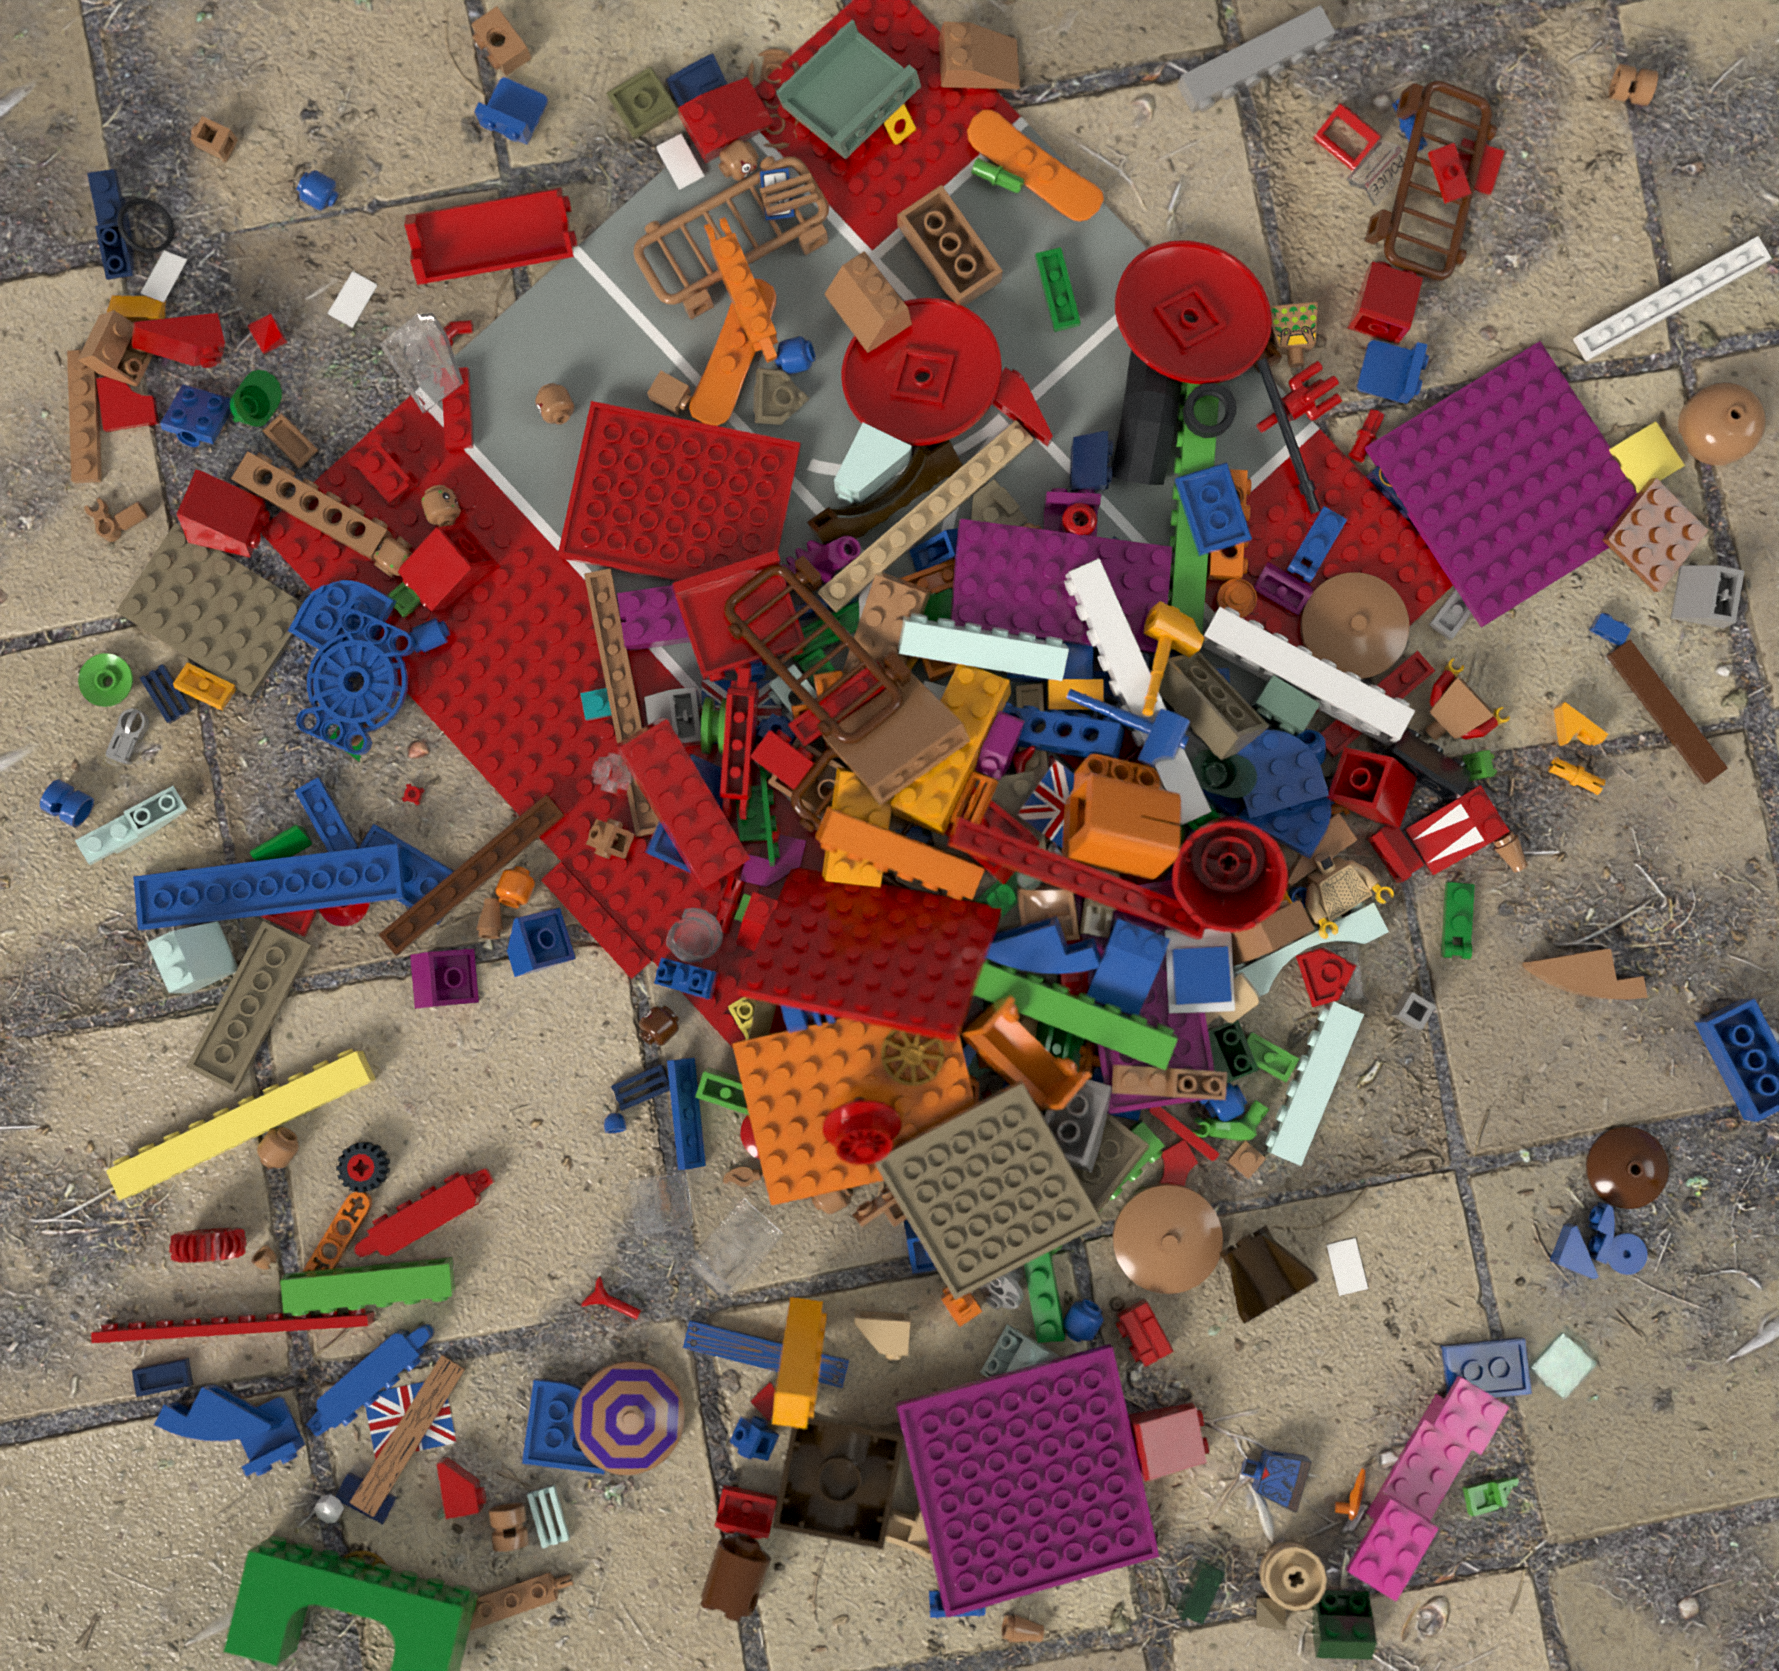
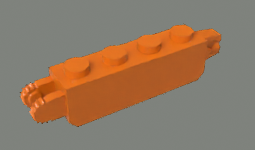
(743, 290)

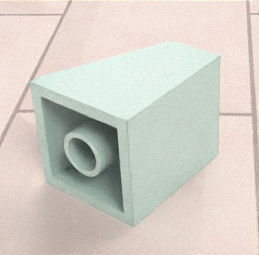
(870, 464)
(193, 957)

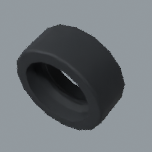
(1205, 390)

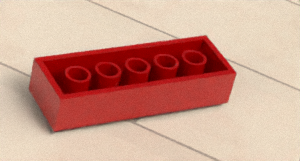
(682, 802)

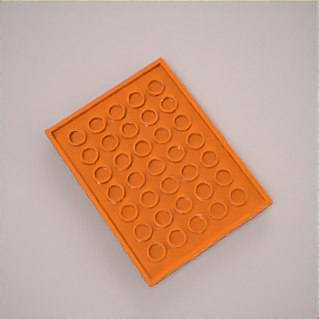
(807, 1073)

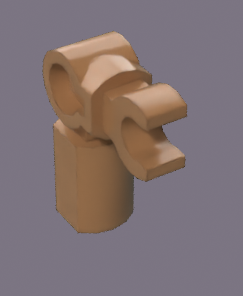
(111, 528)

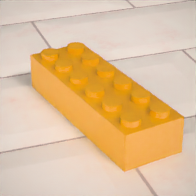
(975, 700)

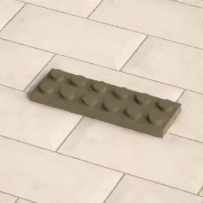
(249, 1006)

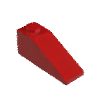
(1018, 404)

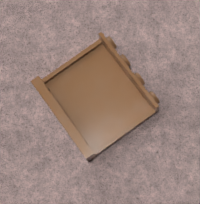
(904, 745)

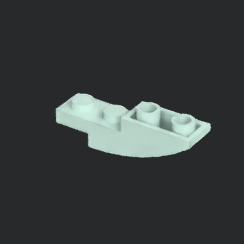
(132, 826)

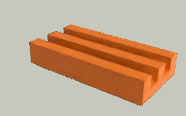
(984, 801)

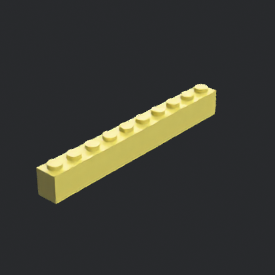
(240, 1124)

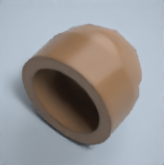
(264, 1257)

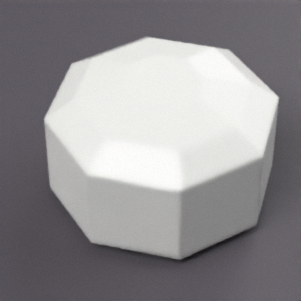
(329, 1509)

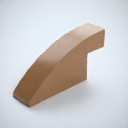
(1588, 975)

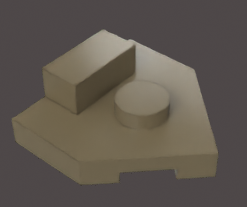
(775, 397)
(996, 506)

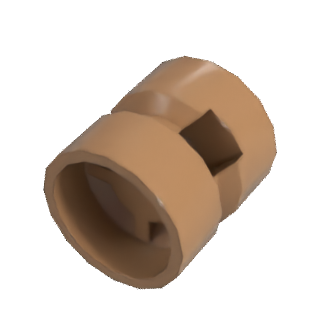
(1642, 87)
(507, 1517)

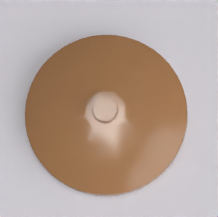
(1355, 624)
(1167, 1238)

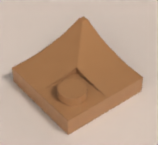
(1048, 902)

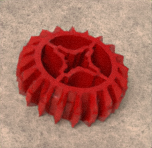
(207, 1245)

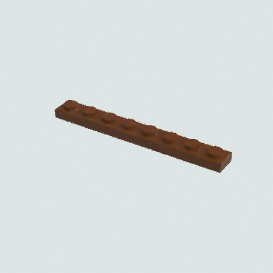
(471, 875)

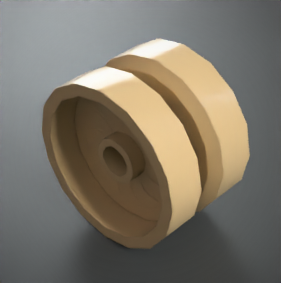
(1304, 1588)

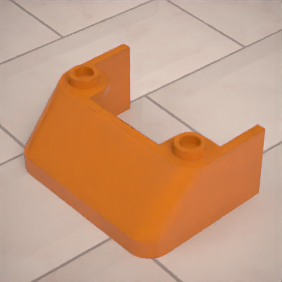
(1019, 1056)

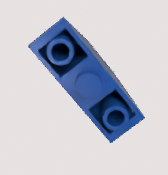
(686, 978)

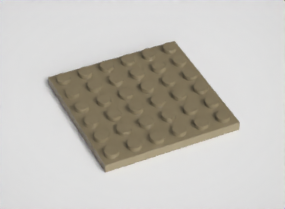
(988, 1190)

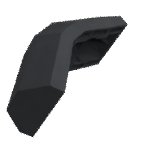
(1146, 425)

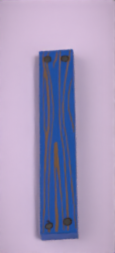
(755, 1351)

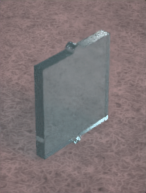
(1563, 1366)

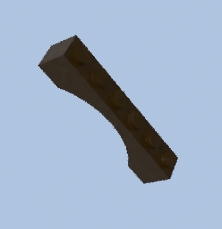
(926, 469)

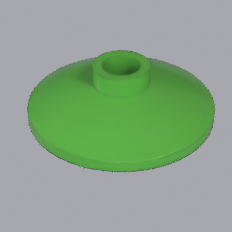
(94, 675)

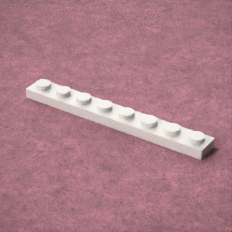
(1672, 298)

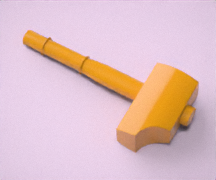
(1173, 631)

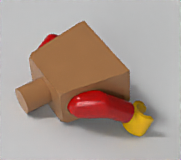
(1459, 708)

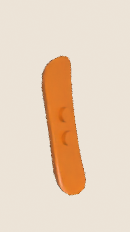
(1041, 172)
(727, 366)

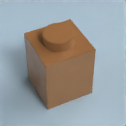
(669, 393)

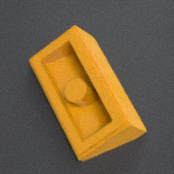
(138, 307)

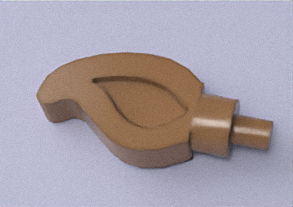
(743, 1176)

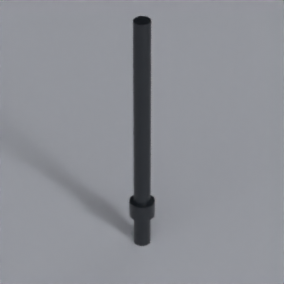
(1306, 485)

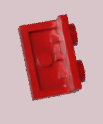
(745, 1512)

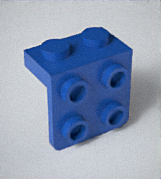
(512, 110)
(1392, 371)
(273, 1445)

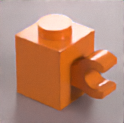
(961, 1309)

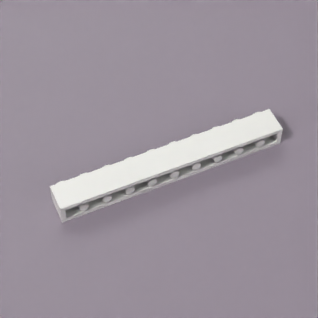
(1129, 675)

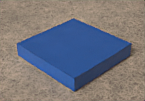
(1201, 975)

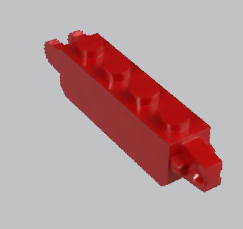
(739, 742)
(426, 1214)

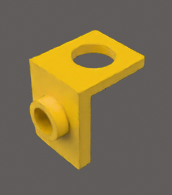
(900, 113)

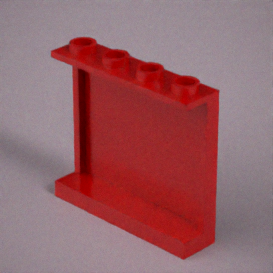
(702, 610)

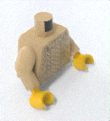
(1338, 888)

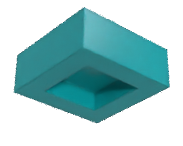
(596, 704)

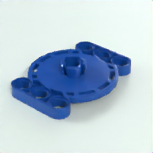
(335, 693)

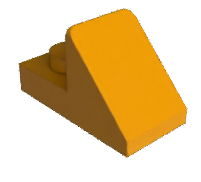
(1571, 721)

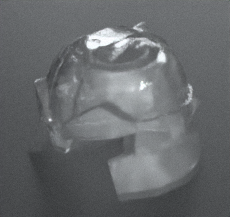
(695, 935)

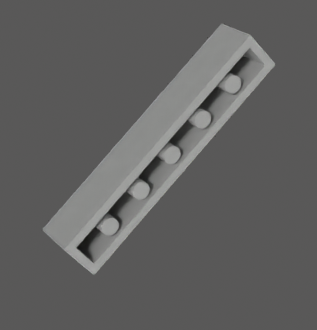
(1256, 60)

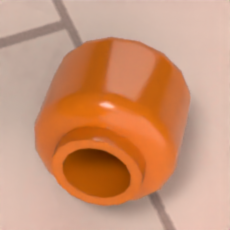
(515, 887)

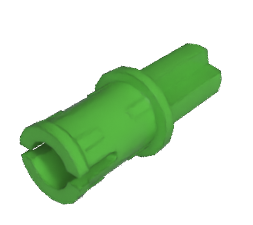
(997, 176)

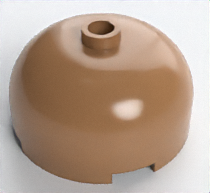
(1722, 423)

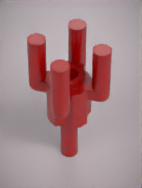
(1302, 399)

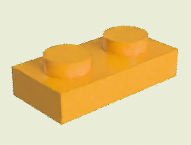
(204, 686)

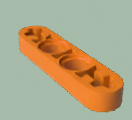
(335, 1237)

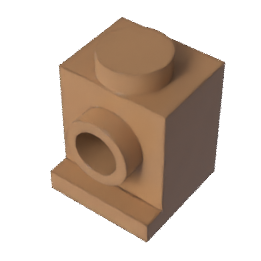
(222, 137)

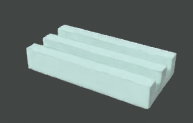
(545, 1542)

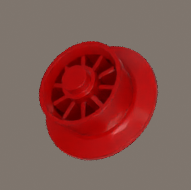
(862, 1130)

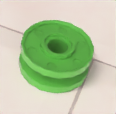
(712, 725)

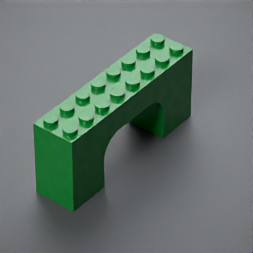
(283, 1579)

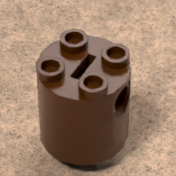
(735, 1577)

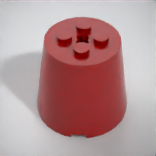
(1233, 894)

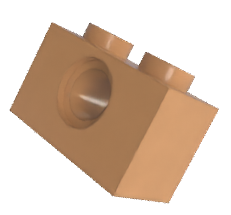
(495, 27)

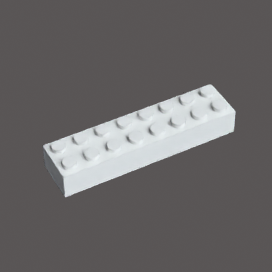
(1338, 693)

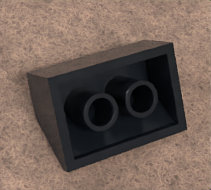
(1430, 766)

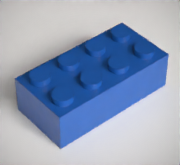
(1744, 1056)

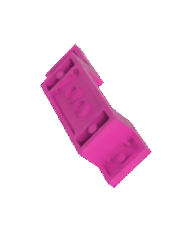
(1419, 1484)

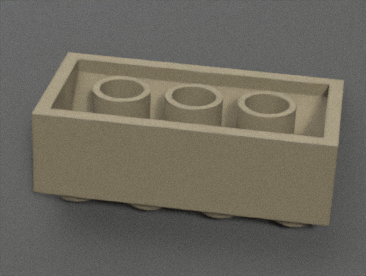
(1211, 705)

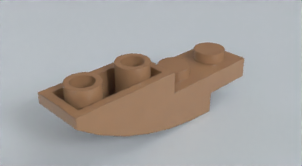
(1169, 1082)

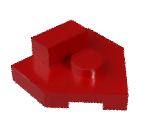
(1324, 975)

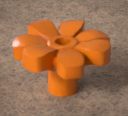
(1089, 1058)

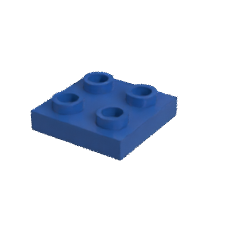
(196, 416)

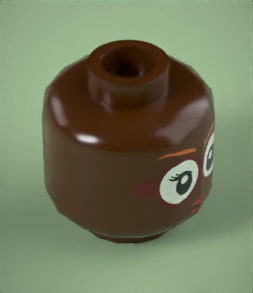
(658, 1025)

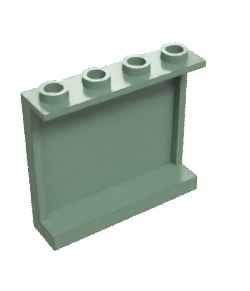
(847, 90)

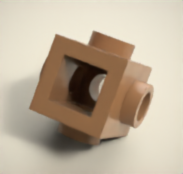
(610, 839)

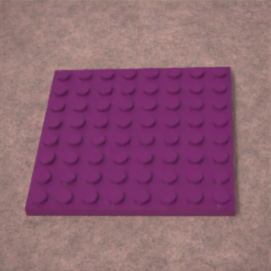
(1506, 482)
(1027, 1480)

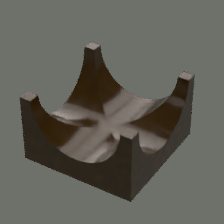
(840, 1480)

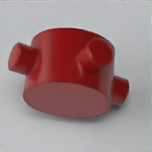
(413, 794)

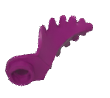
(827, 557)

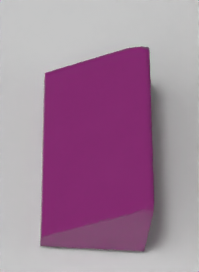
(1283, 588)

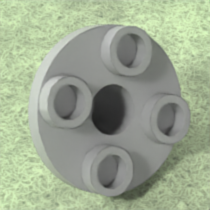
(1004, 1290)

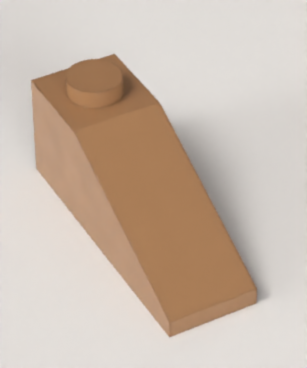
(1335, 840)

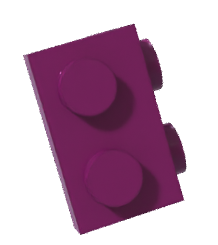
(1058, 501)

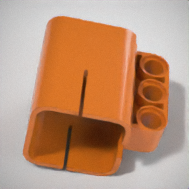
(1114, 819)

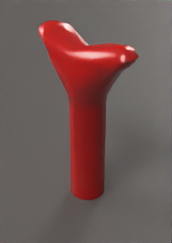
(1021, 758)
(600, 1296)

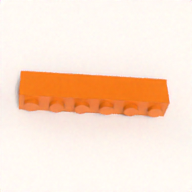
(899, 853)

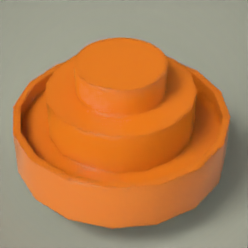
(1237, 595)

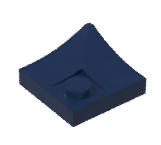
(696, 79)

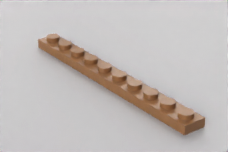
(618, 682)

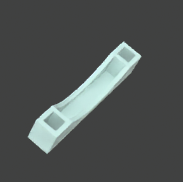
(1357, 927)

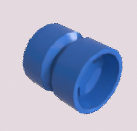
(62, 801)

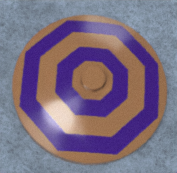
(628, 1417)

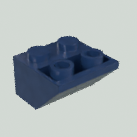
(1089, 462)

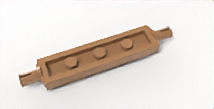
(518, 1598)

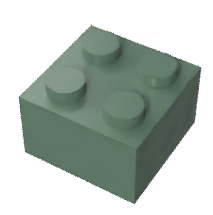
(1284, 706)

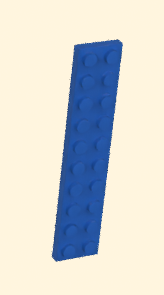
(269, 887)

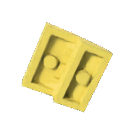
(1646, 456)

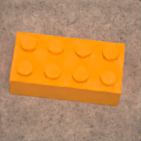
(856, 800)
(800, 1363)

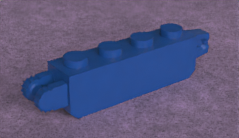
(368, 1377)

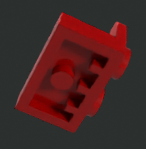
(384, 473)

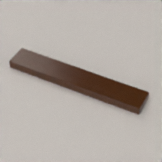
(1667, 712)

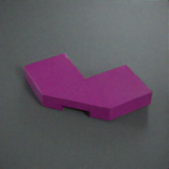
(759, 871)

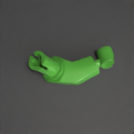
(1234, 1129)

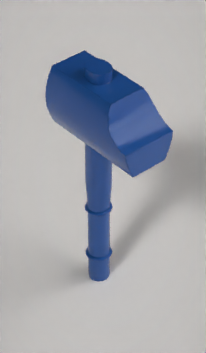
(1164, 734)

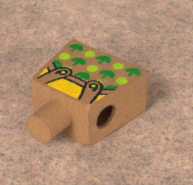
(1294, 330)

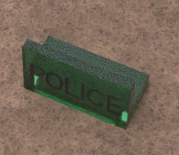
(1199, 1592)

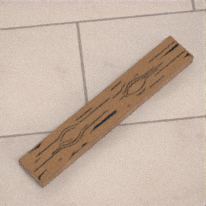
(407, 1435)

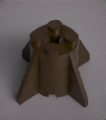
(1264, 1273)

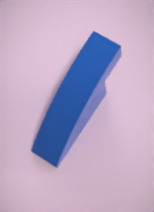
(1043, 949)
(216, 1417)

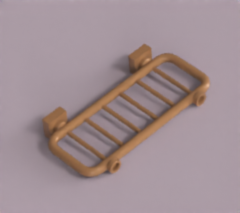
(695, 296)

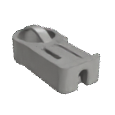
(123, 740)

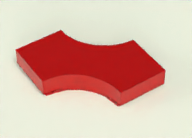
(1177, 1163)

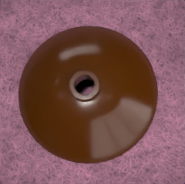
(1610, 1165)

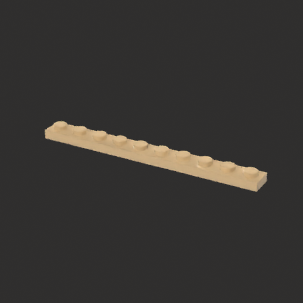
(925, 516)

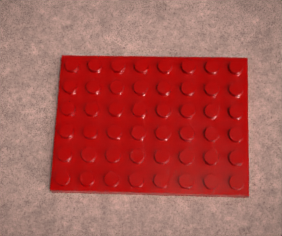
(674, 494)
(872, 954)

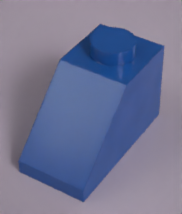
(935, 550)

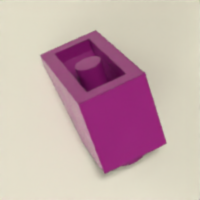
(1000, 745)

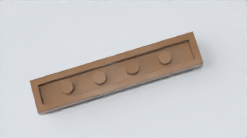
(83, 421)

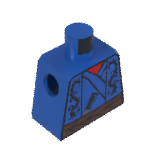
(1279, 1477)

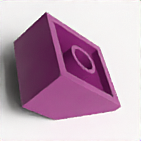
(444, 978)

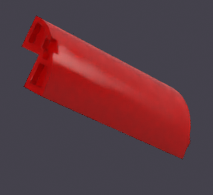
(490, 235)

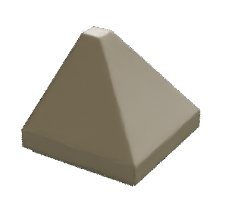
(1270, 1614)

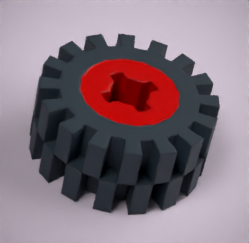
(373, 1166)

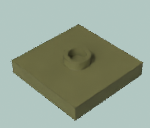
(642, 103)

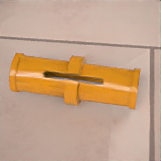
(1576, 775)

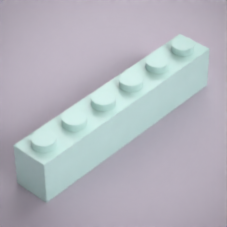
(983, 648)
(1314, 1082)

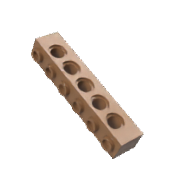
(255, 468)

